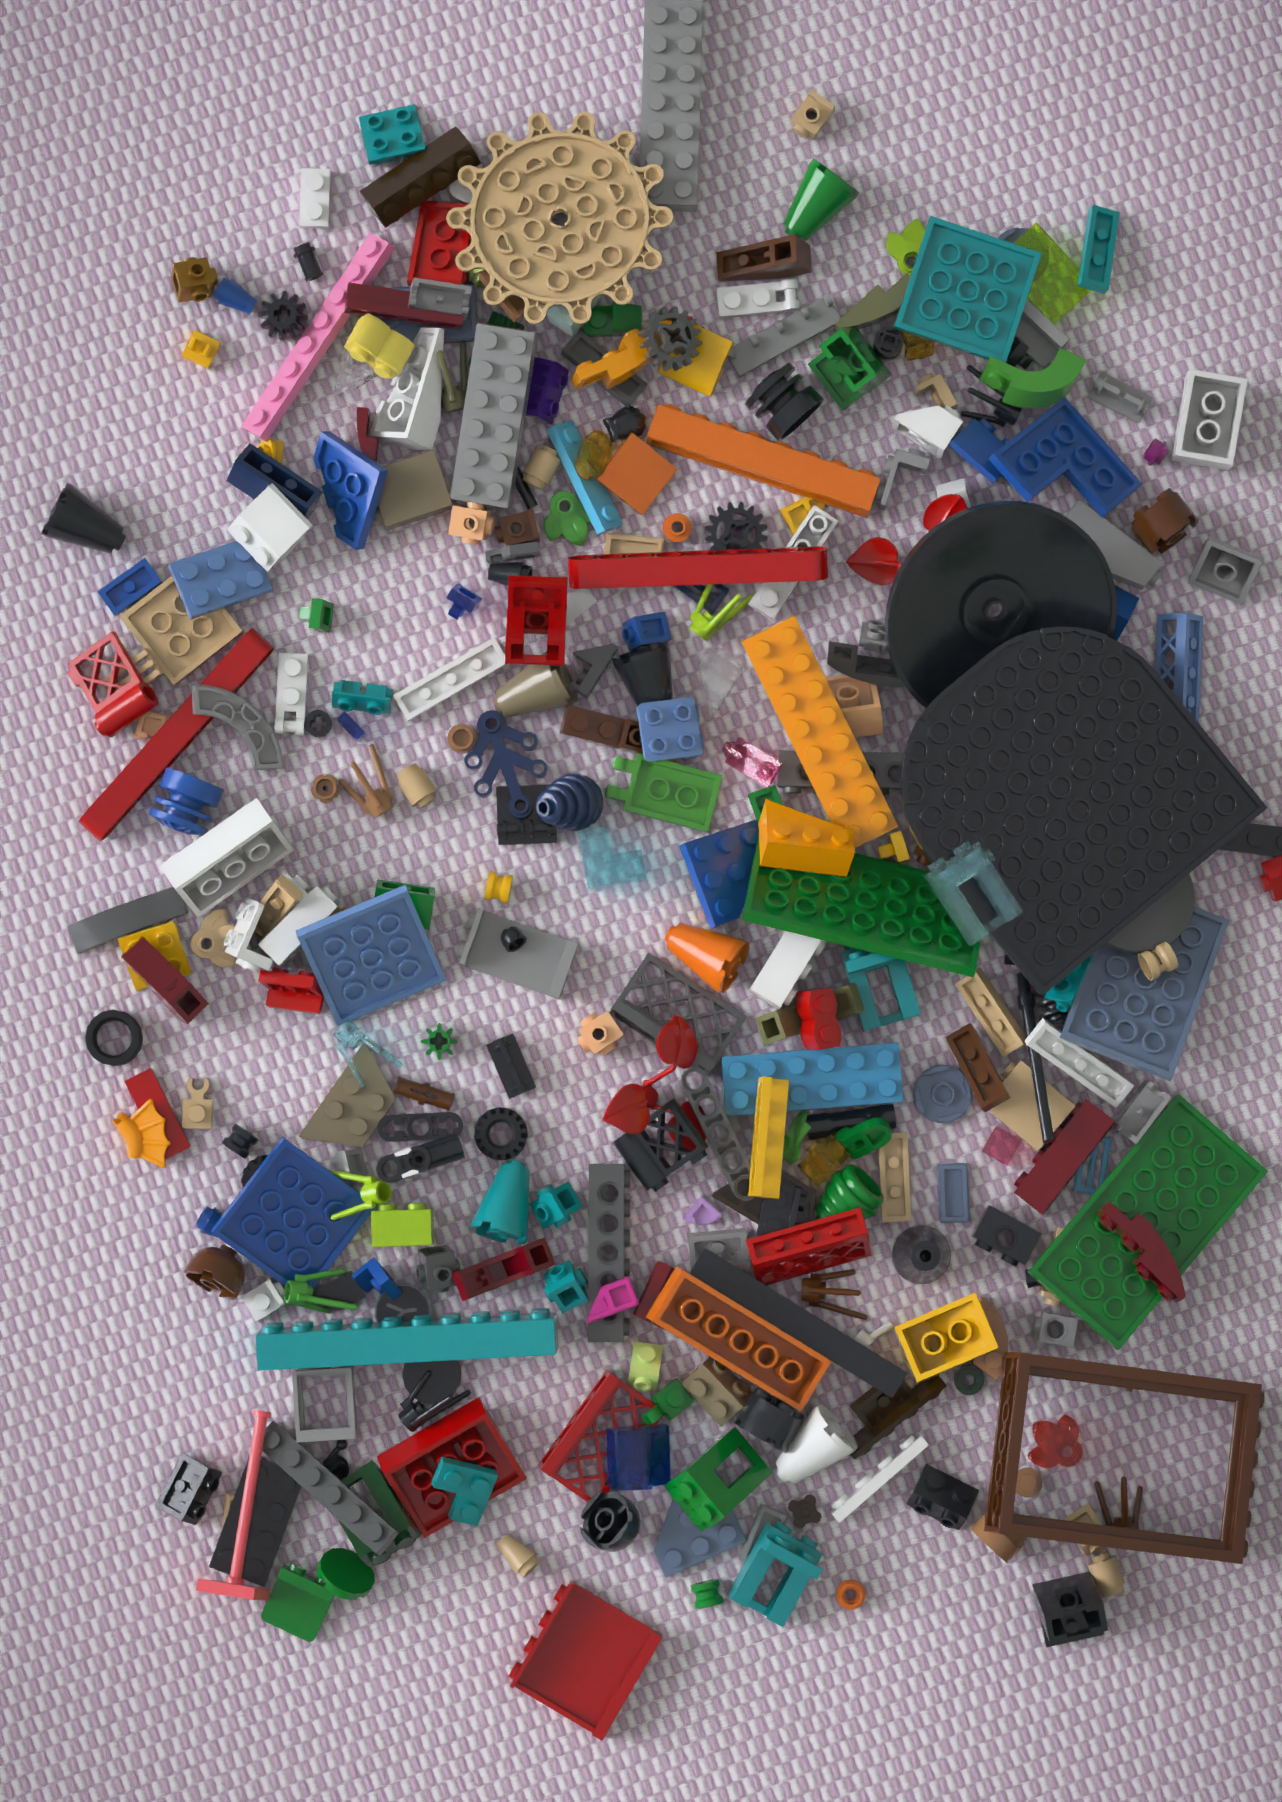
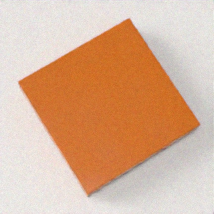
(636, 474)

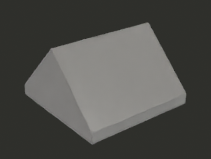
(1225, 570)

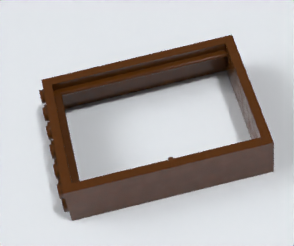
(1007, 1447)

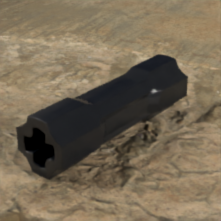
(830, 1123)

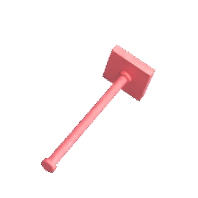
(234, 1584)

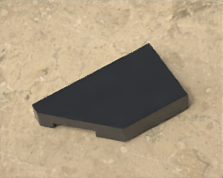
(341, 1289)

